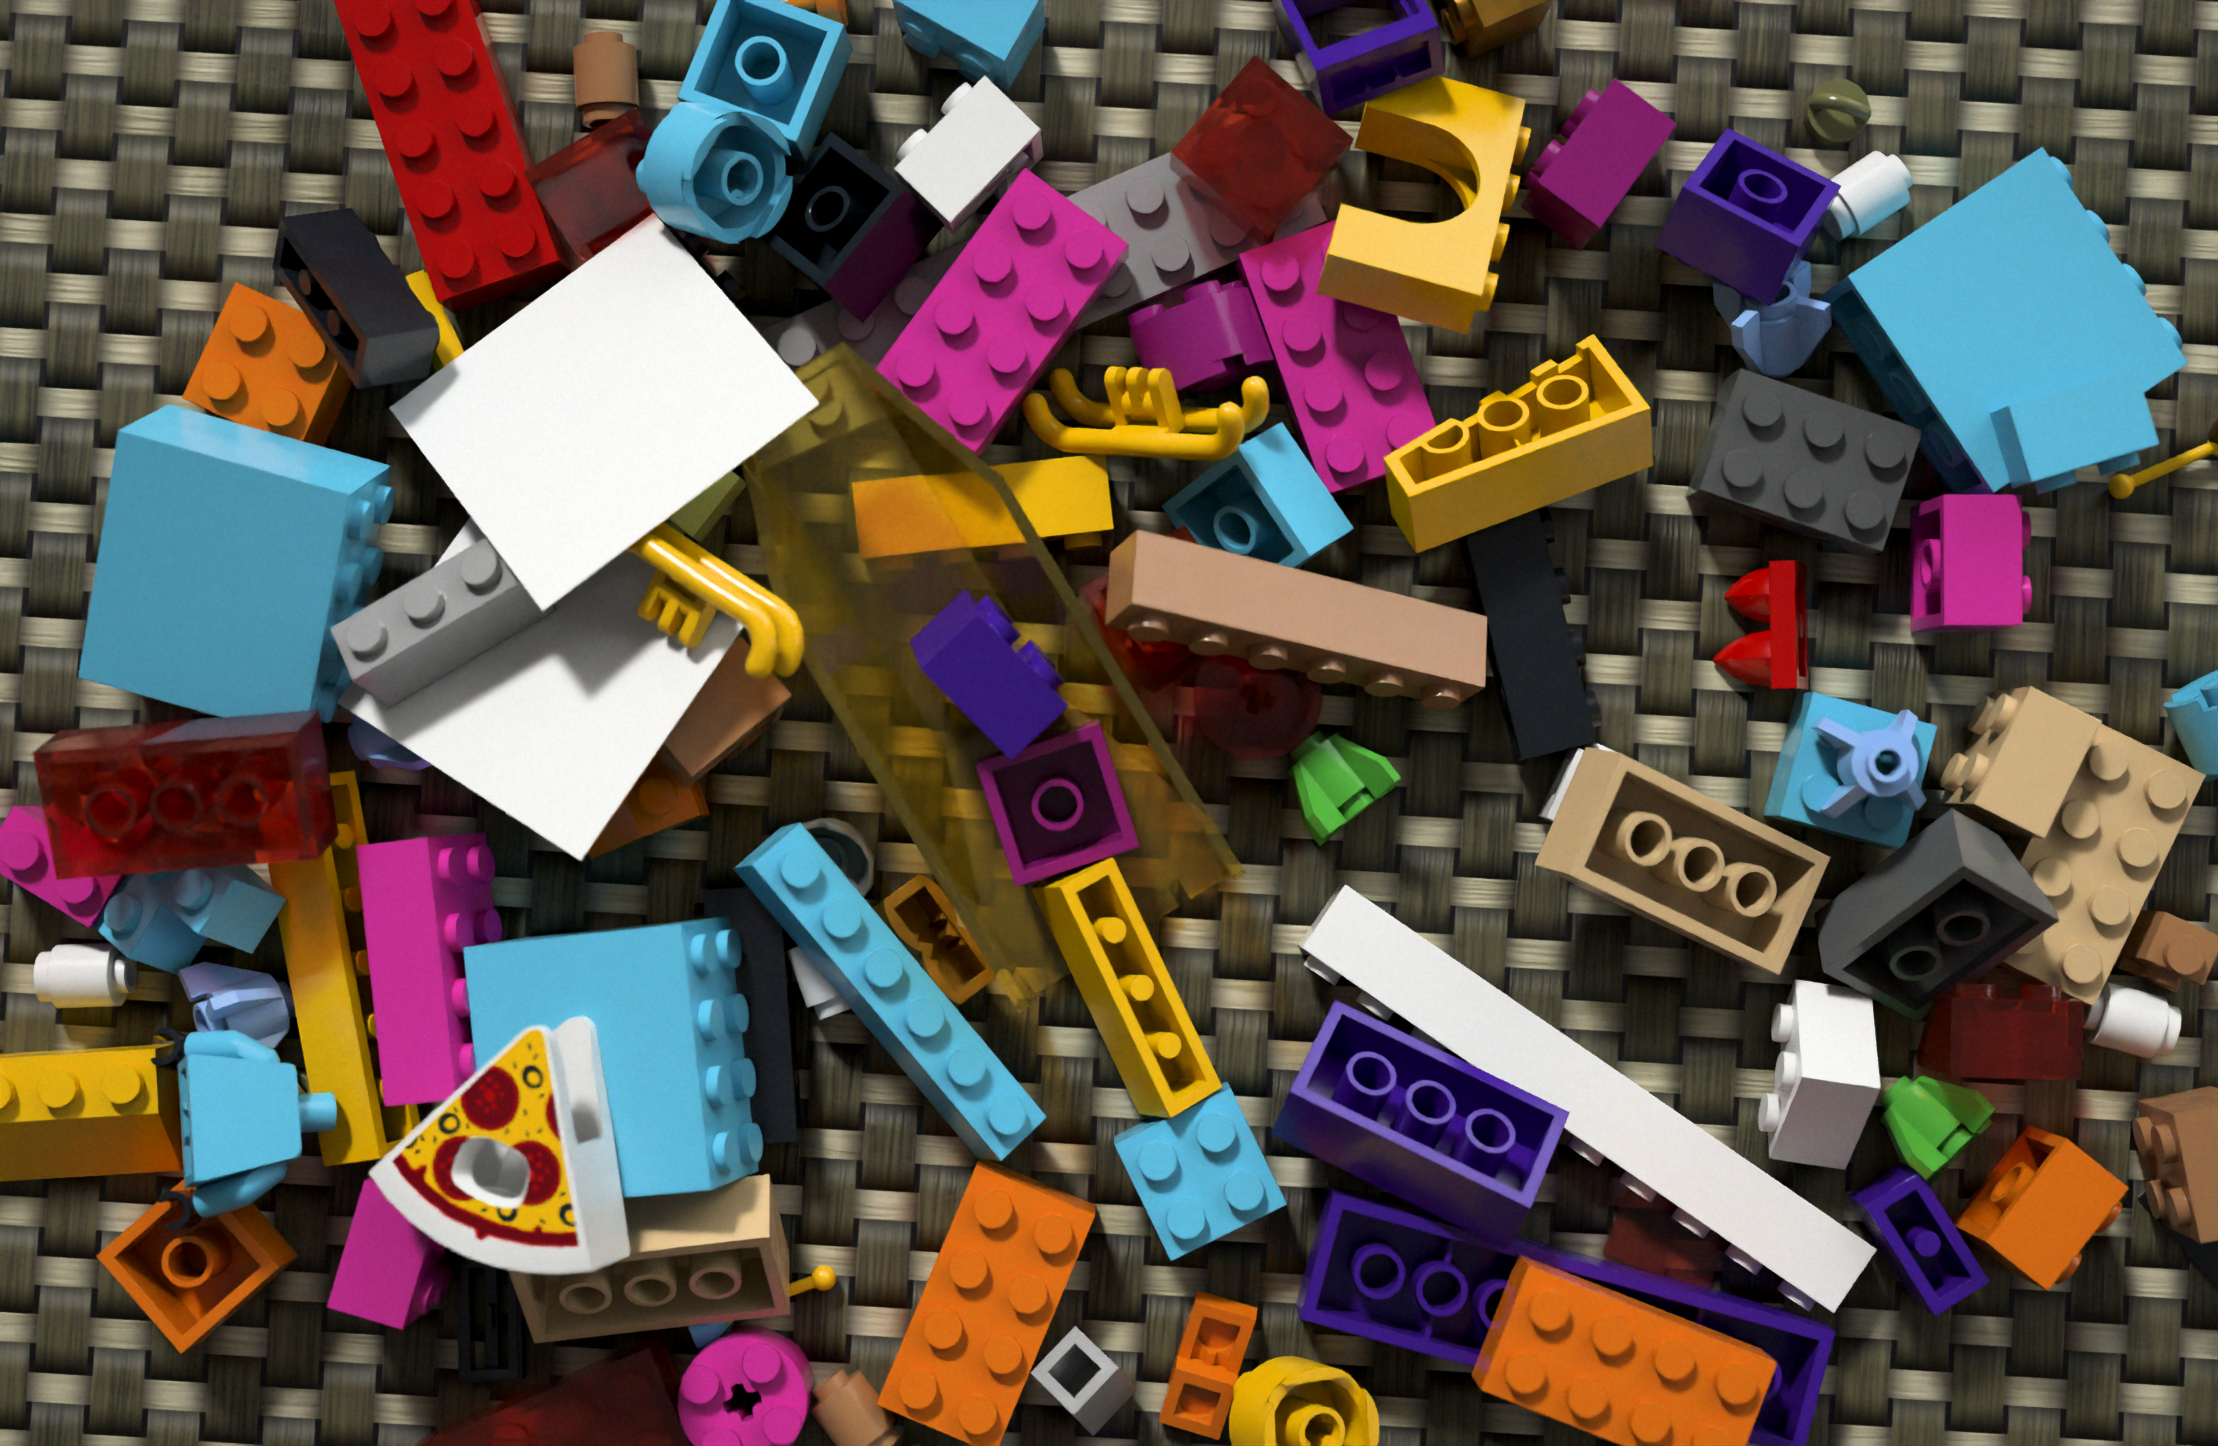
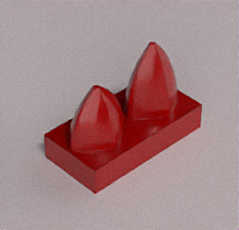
(1775, 655)

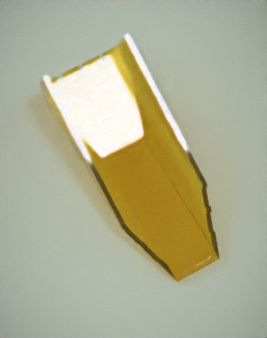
(868, 536)

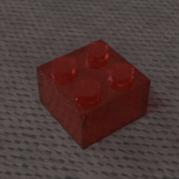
(1260, 152)

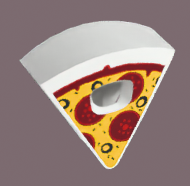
(519, 1160)

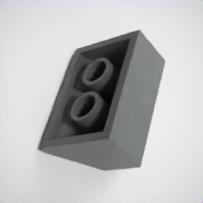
(1932, 916)

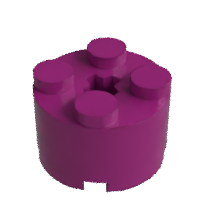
(1204, 341)

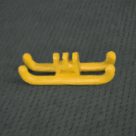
(1144, 417)
(697, 583)

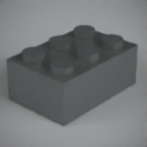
(1804, 463)

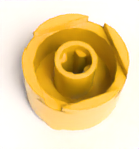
(1301, 1405)

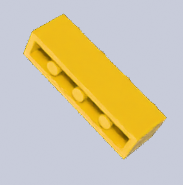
(1064, 498)
(1127, 988)

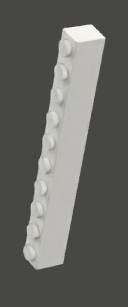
(1606, 1109)

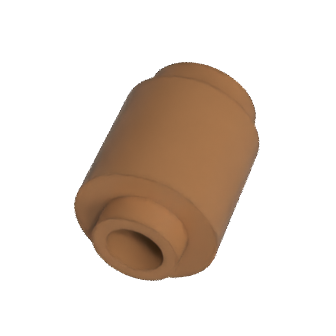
(605, 78)
(850, 1413)

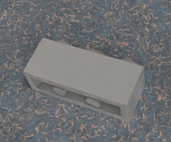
(435, 623)

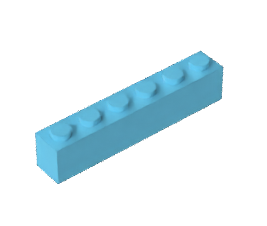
(890, 992)

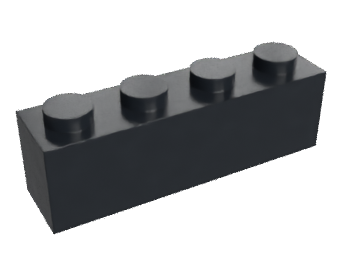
(1528, 636)
(767, 986)

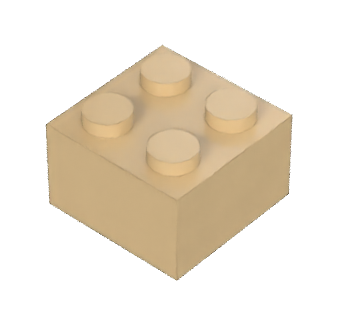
(2018, 761)

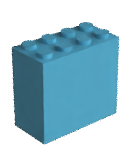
(1997, 309)
(231, 566)
(663, 1032)

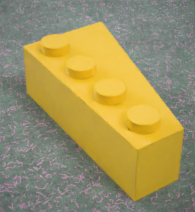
(1521, 450)

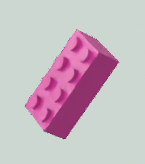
(1003, 311)
(1335, 364)
(419, 912)

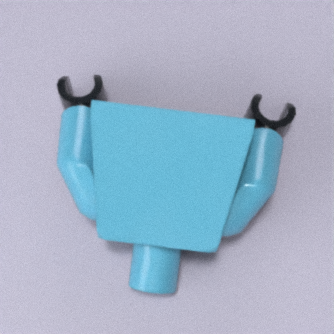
(236, 1119)

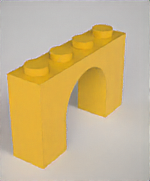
(1436, 268)

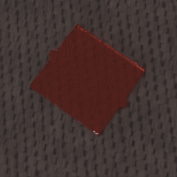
(1659, 1244)

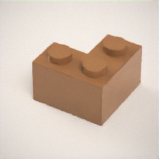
(723, 717)

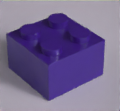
(1747, 216)
(988, 674)

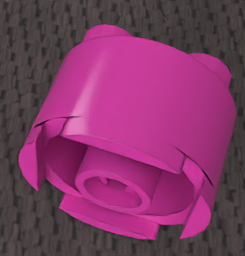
(763, 1364)

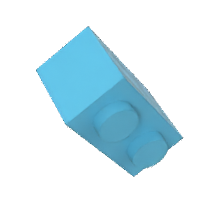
(2073, 429)

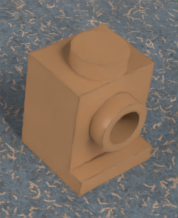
(2168, 951)

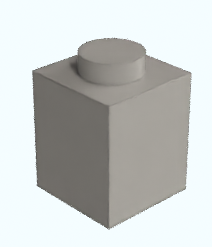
(1084, 1380)

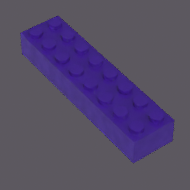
(1436, 1289)

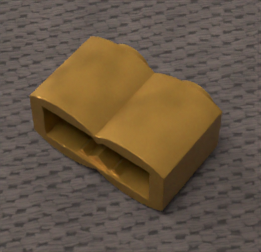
(929, 930)

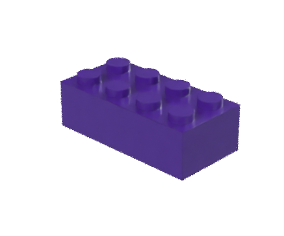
(1421, 1124)

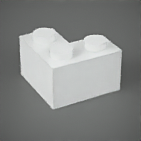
(969, 153)
(1822, 1075)

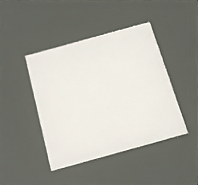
(601, 409)
(563, 709)

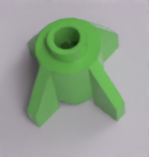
(1337, 782)
(1933, 1122)

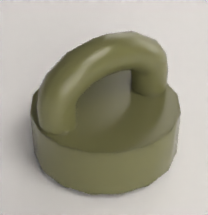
(1836, 112)

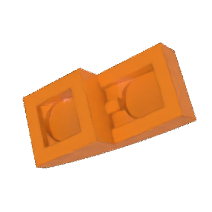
(1207, 1364)

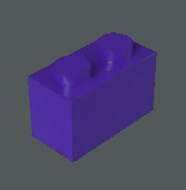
(1918, 1239)

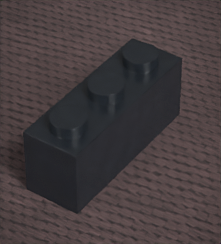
(355, 298)

